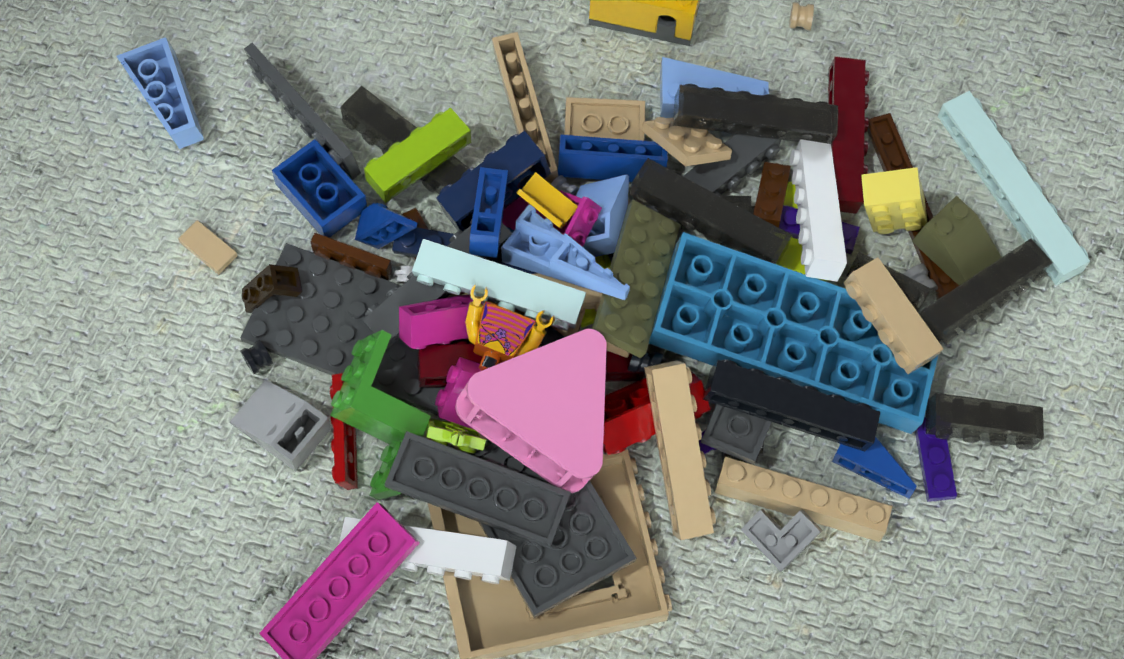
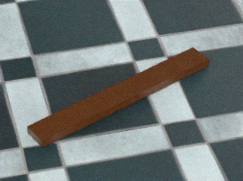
(894, 157)

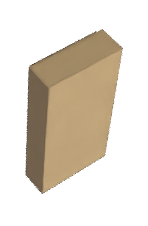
(207, 247)

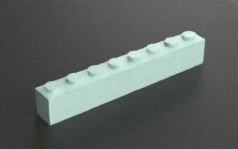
(1012, 186)

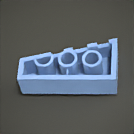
(680, 73)
(162, 84)

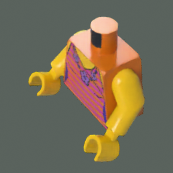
(501, 332)

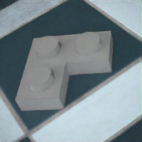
(779, 543)

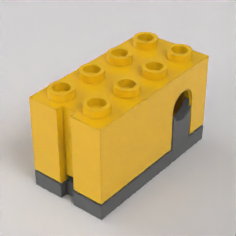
(654, 19)

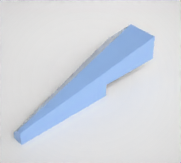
(544, 250)

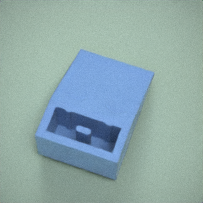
(613, 198)

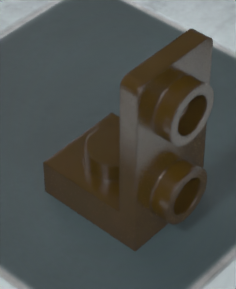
(269, 282)

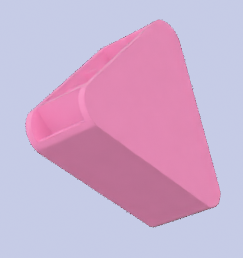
(545, 408)

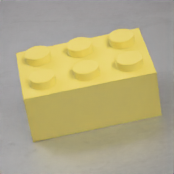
(894, 200)

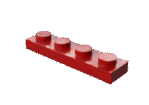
(343, 446)

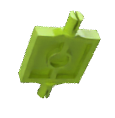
(449, 432)

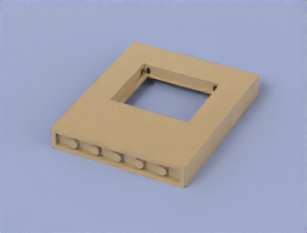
(495, 620)

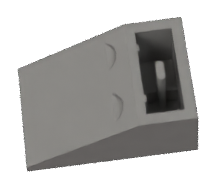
(282, 424)

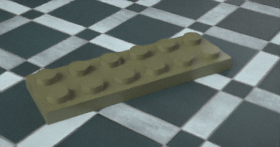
(643, 264)

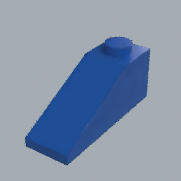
(488, 212)
(381, 226)
(876, 465)

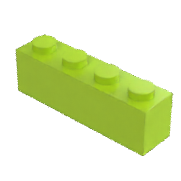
(417, 154)

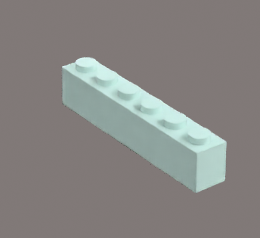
(505, 285)

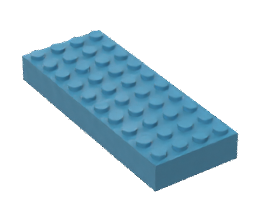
(785, 325)

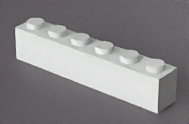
(818, 210)
(455, 553)

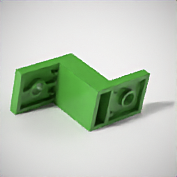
(374, 410)

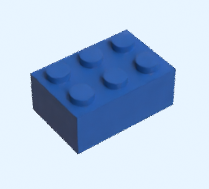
(319, 189)

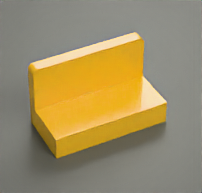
(548, 200)

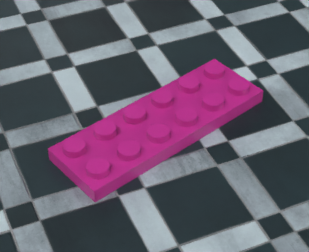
(340, 586)

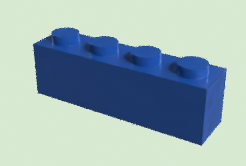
(605, 157)

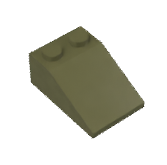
(957, 242)

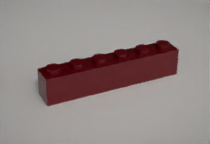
(847, 91)

